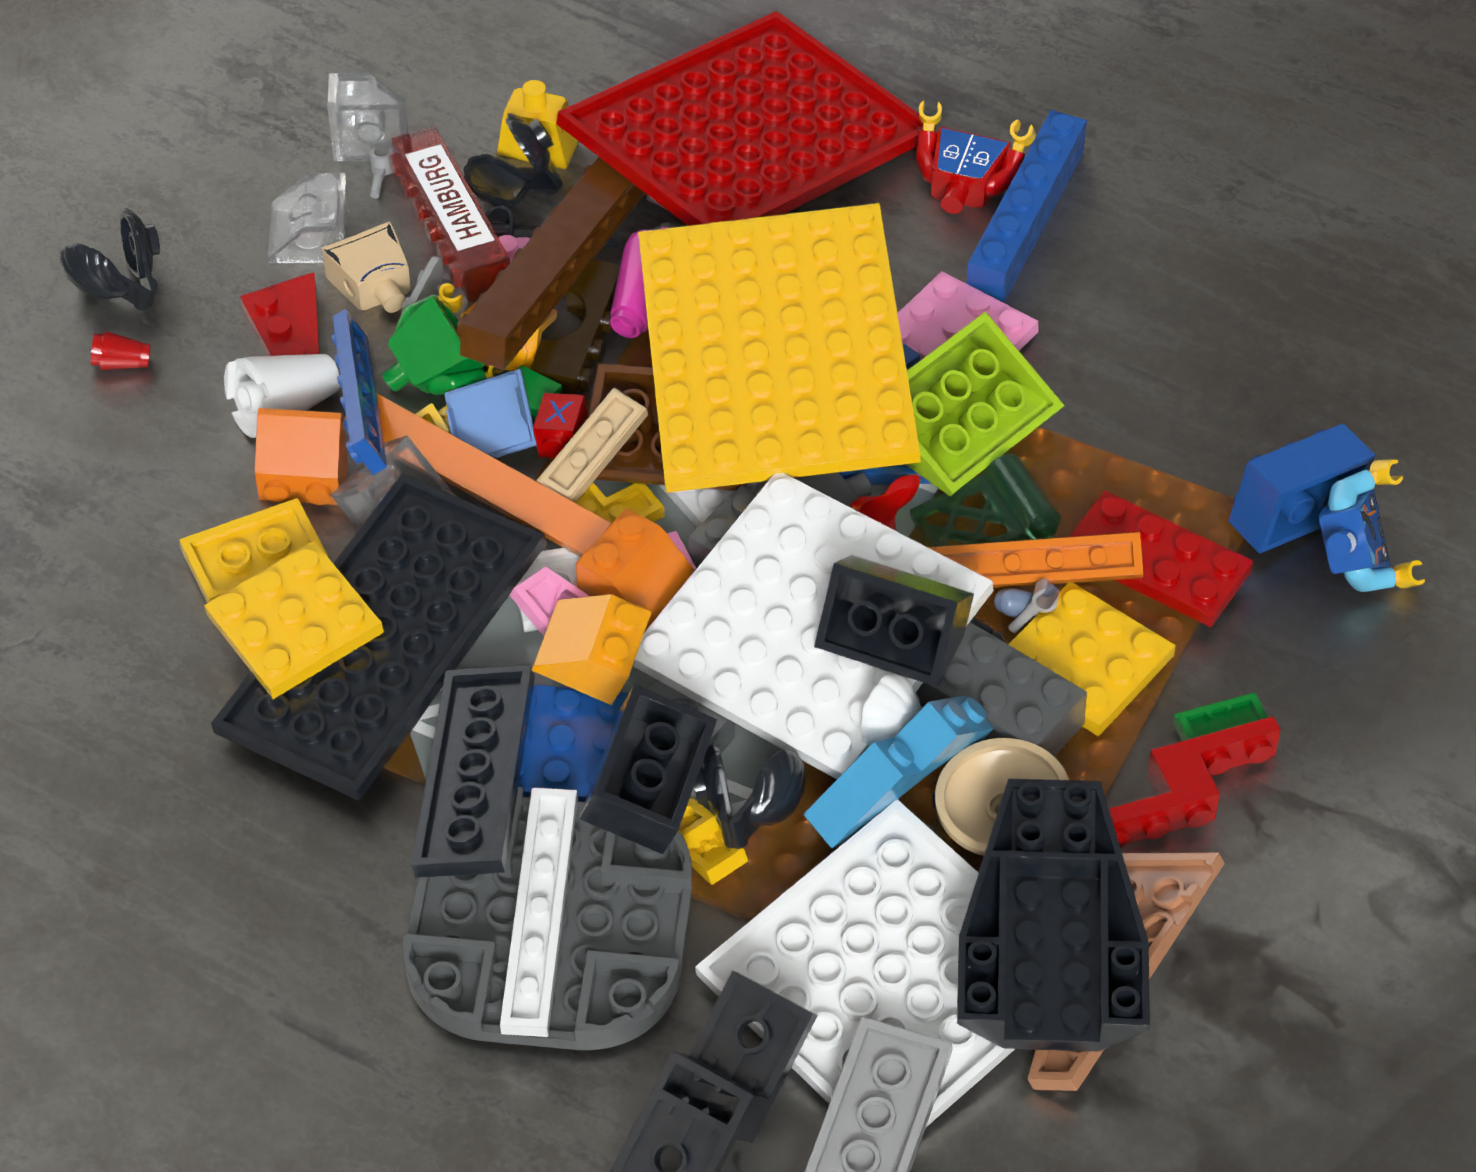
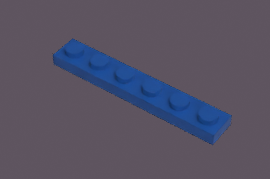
(359, 393)

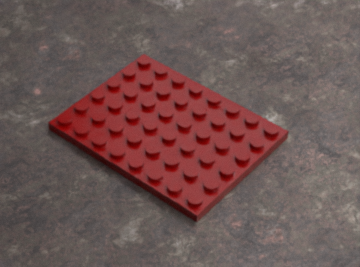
(744, 125)

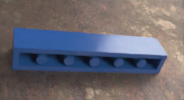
(1027, 205)

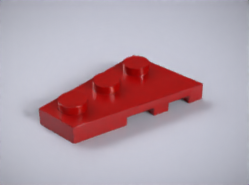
(285, 316)

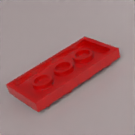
(1177, 563)

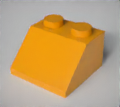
(592, 644)

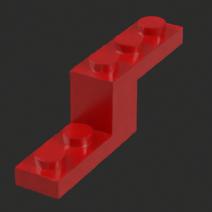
(1184, 783)

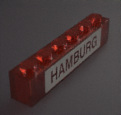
(448, 211)

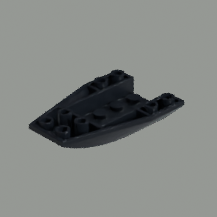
(1053, 927)

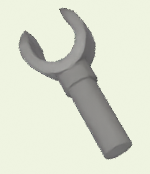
(380, 168)
(1038, 604)

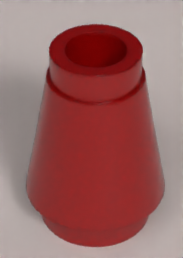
(118, 352)

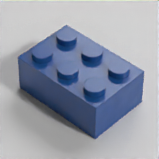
(1292, 485)

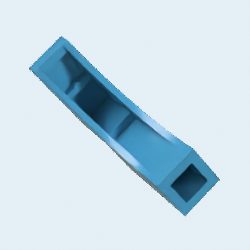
(896, 765)

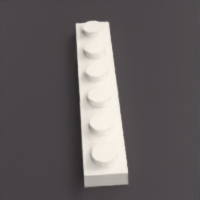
(539, 913)

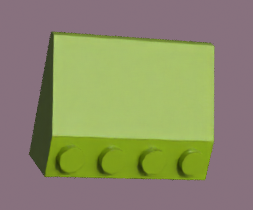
(974, 403)

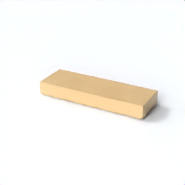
(593, 445)

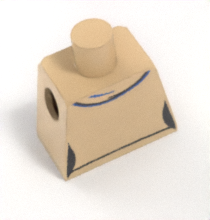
(369, 269)

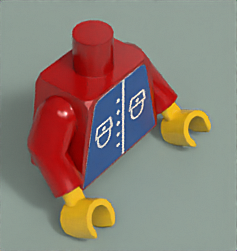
(967, 165)

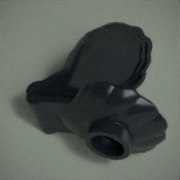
(505, 184)
(98, 275)
(773, 798)

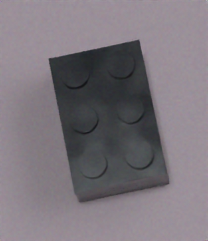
(648, 769)

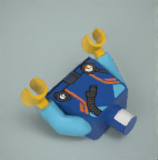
(1356, 535)

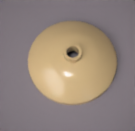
(975, 782)

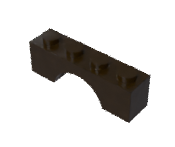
(572, 357)

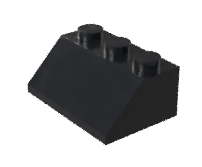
(892, 619)

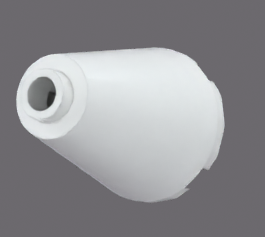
(278, 383)

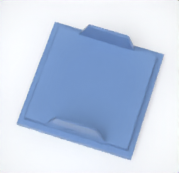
(492, 415)

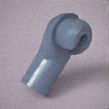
(1015, 601)

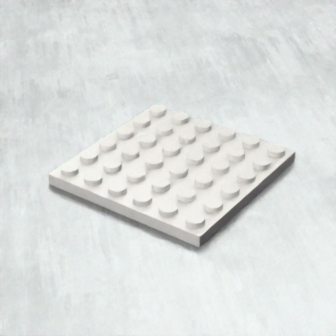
(751, 617)
(869, 940)

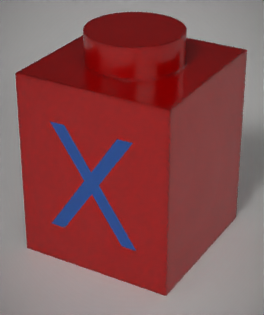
(558, 422)

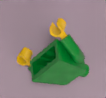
(430, 349)

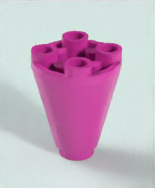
(629, 301)

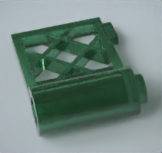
(1009, 491)

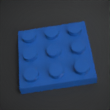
(565, 739)

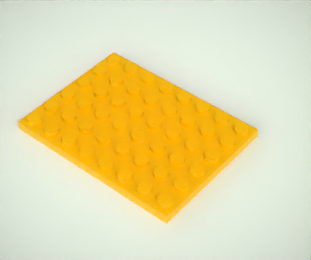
(776, 348)

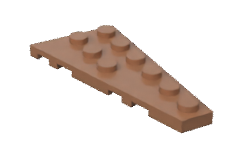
(1166, 894)

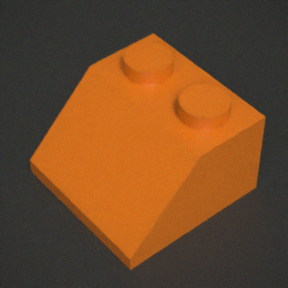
(299, 455)
(635, 564)

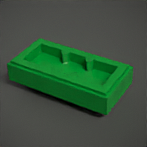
(1219, 716)

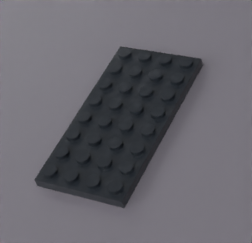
(435, 582)

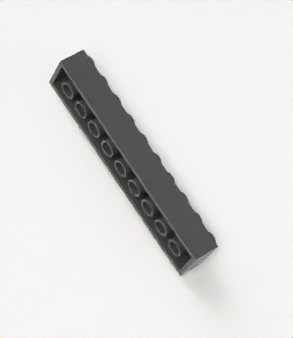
(1016, 691)

